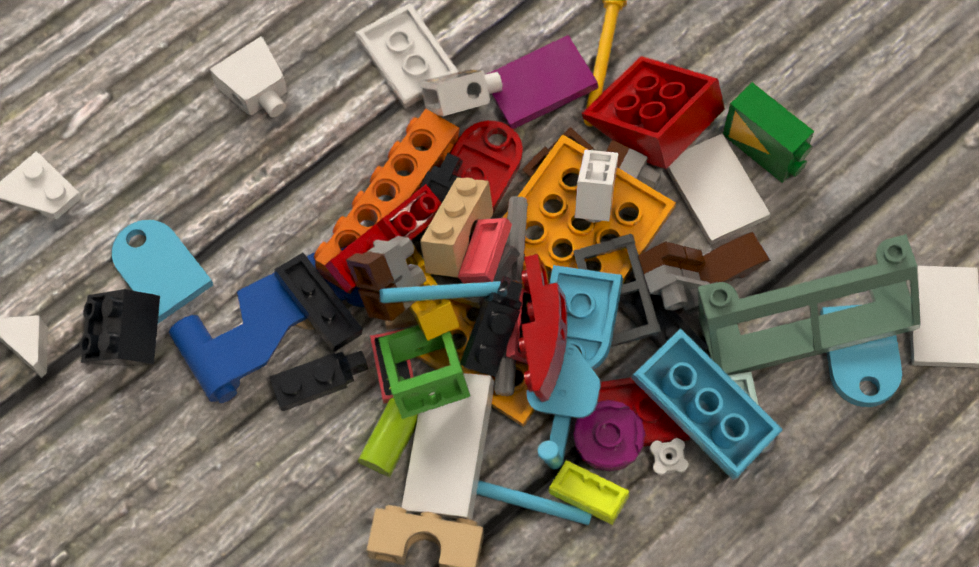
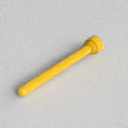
(612, 8)

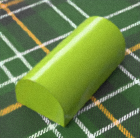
(388, 440)

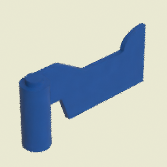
(266, 318)

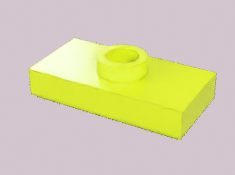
(589, 492)

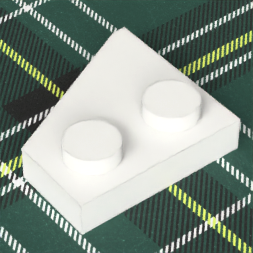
(38, 188)

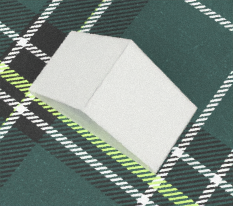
(27, 340)

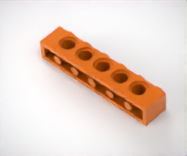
(426, 131)

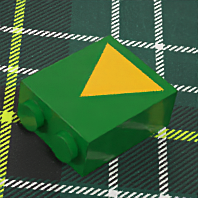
(768, 133)

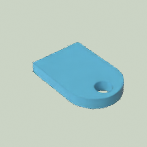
(159, 266)
(870, 361)

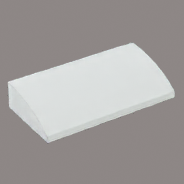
(450, 453)

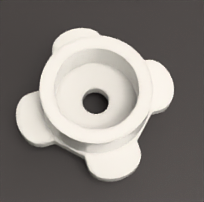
(662, 464)

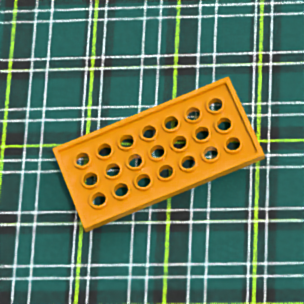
(545, 185)

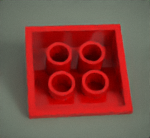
(657, 109)

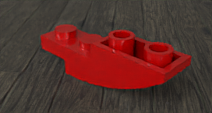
(404, 221)
(546, 334)

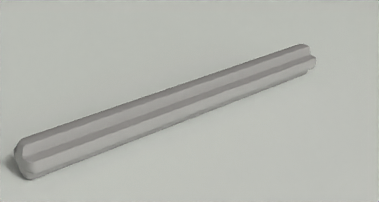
(517, 216)

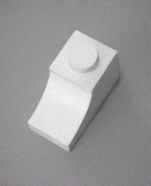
(596, 185)

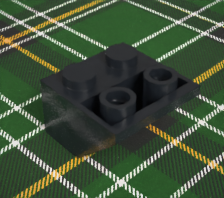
(120, 328)

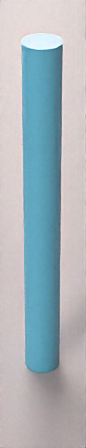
(438, 292)
(533, 502)

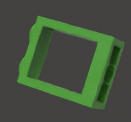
(413, 394)

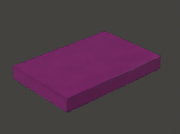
(542, 82)

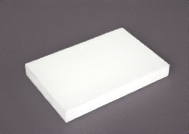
(404, 53)
(717, 189)
(947, 318)

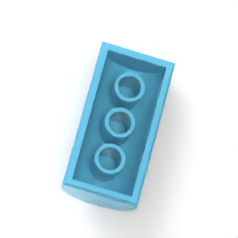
(706, 404)

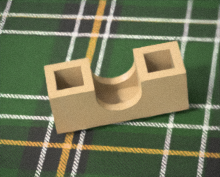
(448, 233)
(396, 531)

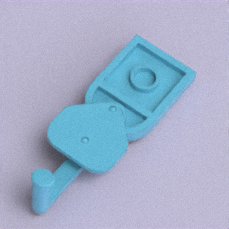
(591, 319)

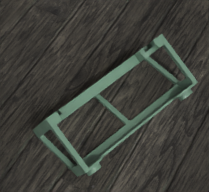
(888, 315)

